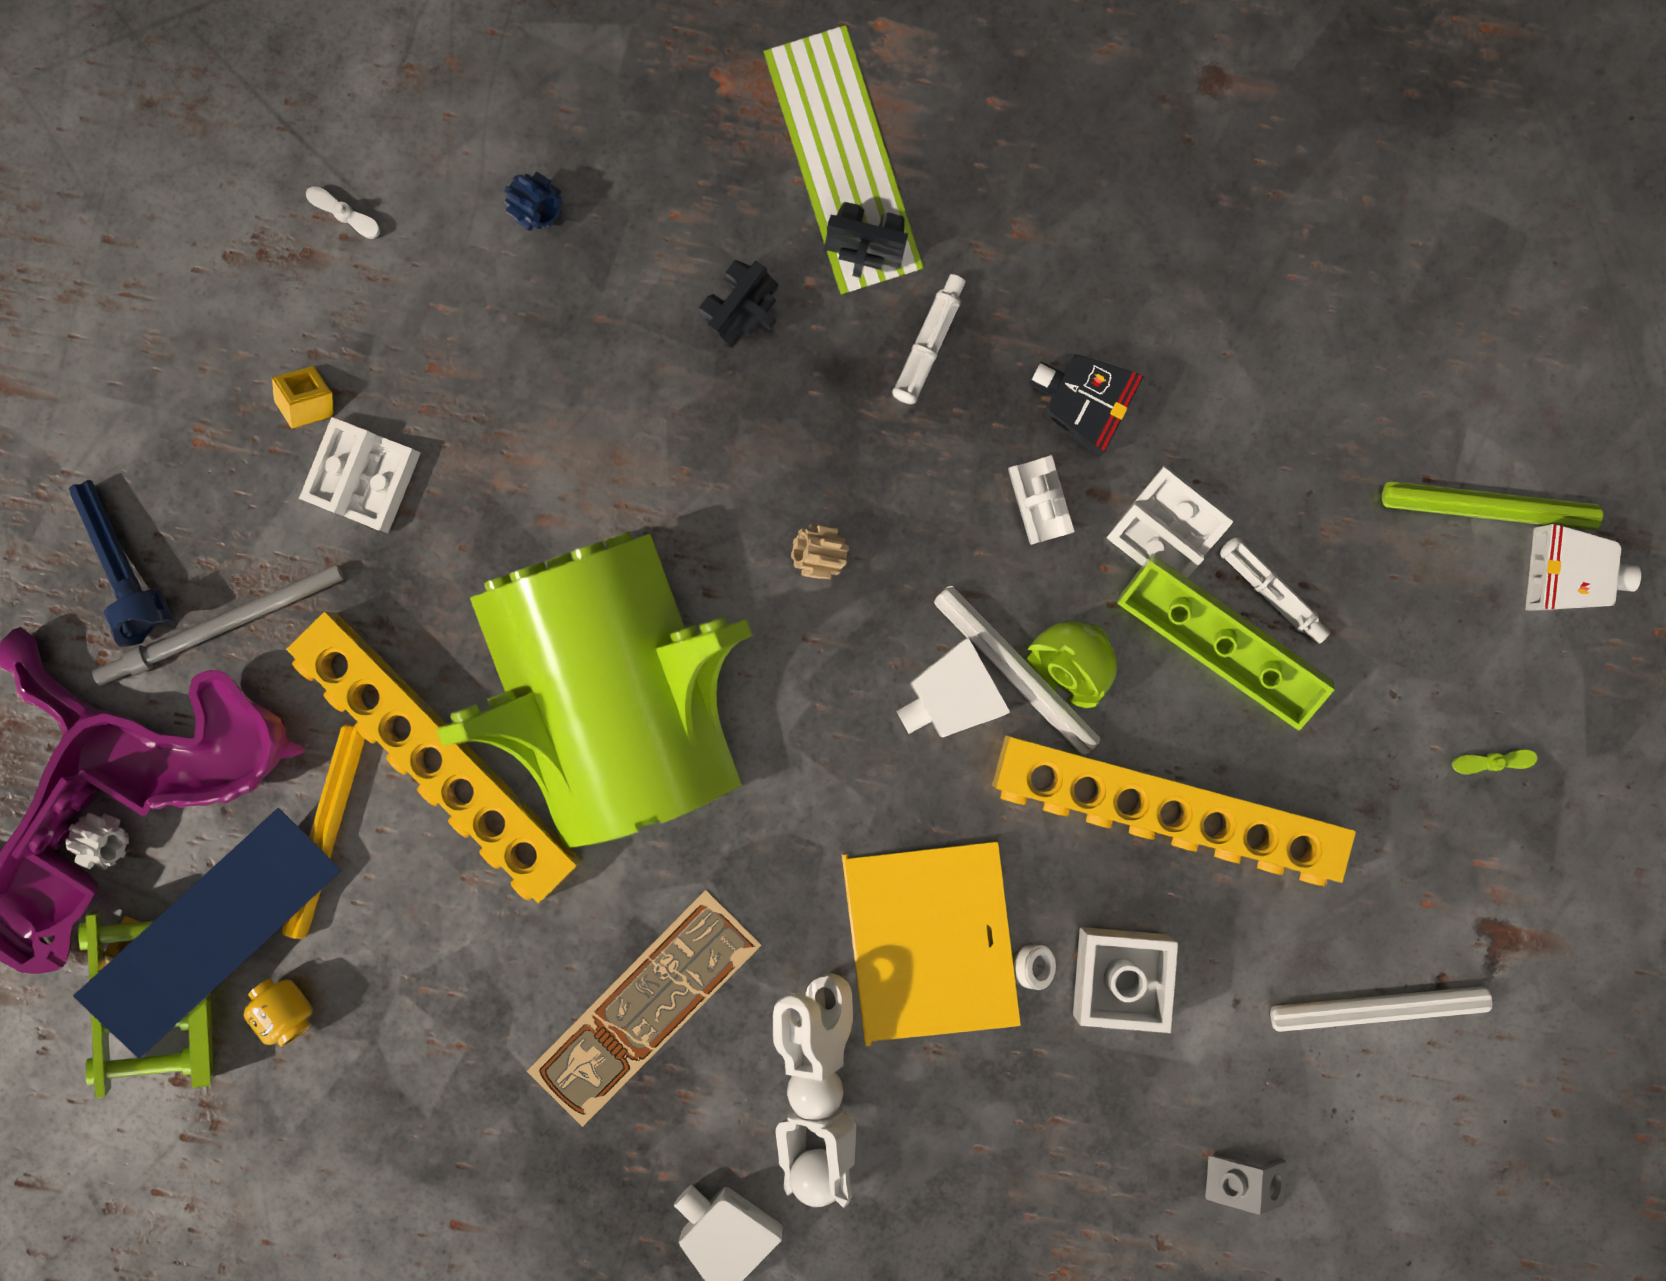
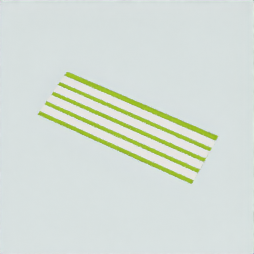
(838, 142)

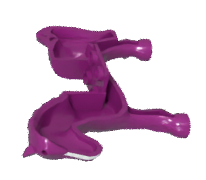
(145, 770)

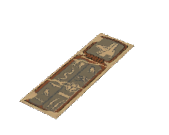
(644, 1008)

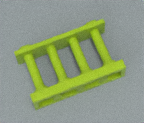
(99, 1070)

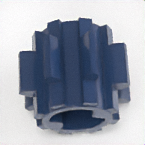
(533, 201)

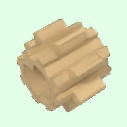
(819, 551)

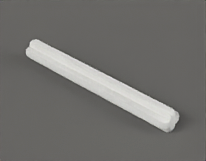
(1017, 670)
(1381, 1008)

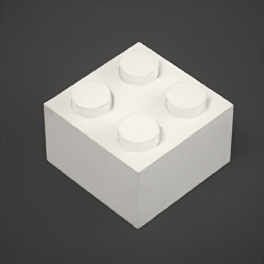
(1125, 980)

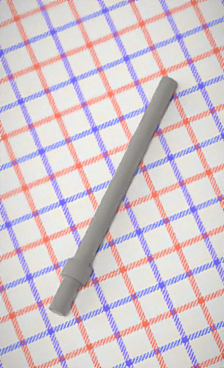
(142, 658)

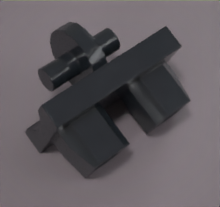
(865, 242)
(746, 304)

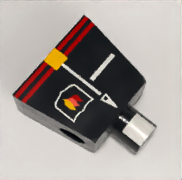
(1087, 399)

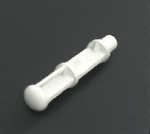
(929, 341)
(1274, 589)

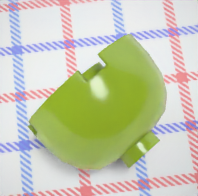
(1076, 660)

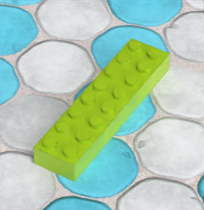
(1226, 642)

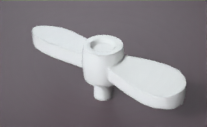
(343, 212)

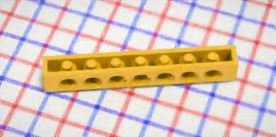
(314, 658)
(1326, 843)

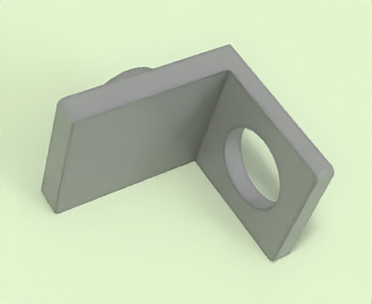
(1245, 1184)

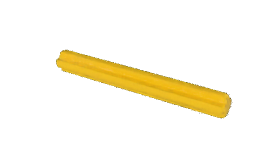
(329, 815)

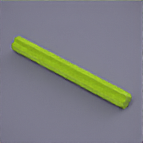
(1492, 505)

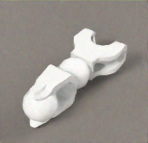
(812, 1056)

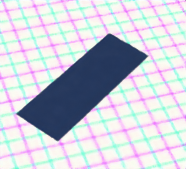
(207, 933)

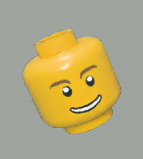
(278, 1012)

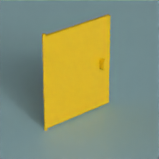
(925, 941)

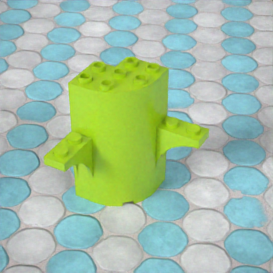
(604, 690)

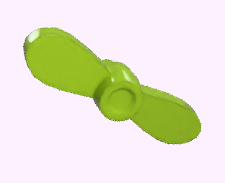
(1494, 761)

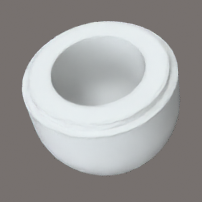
(1023, 964)

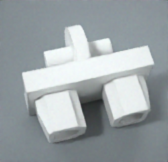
(1041, 500)

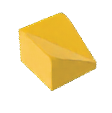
(302, 396)

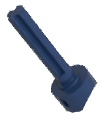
(135, 610)

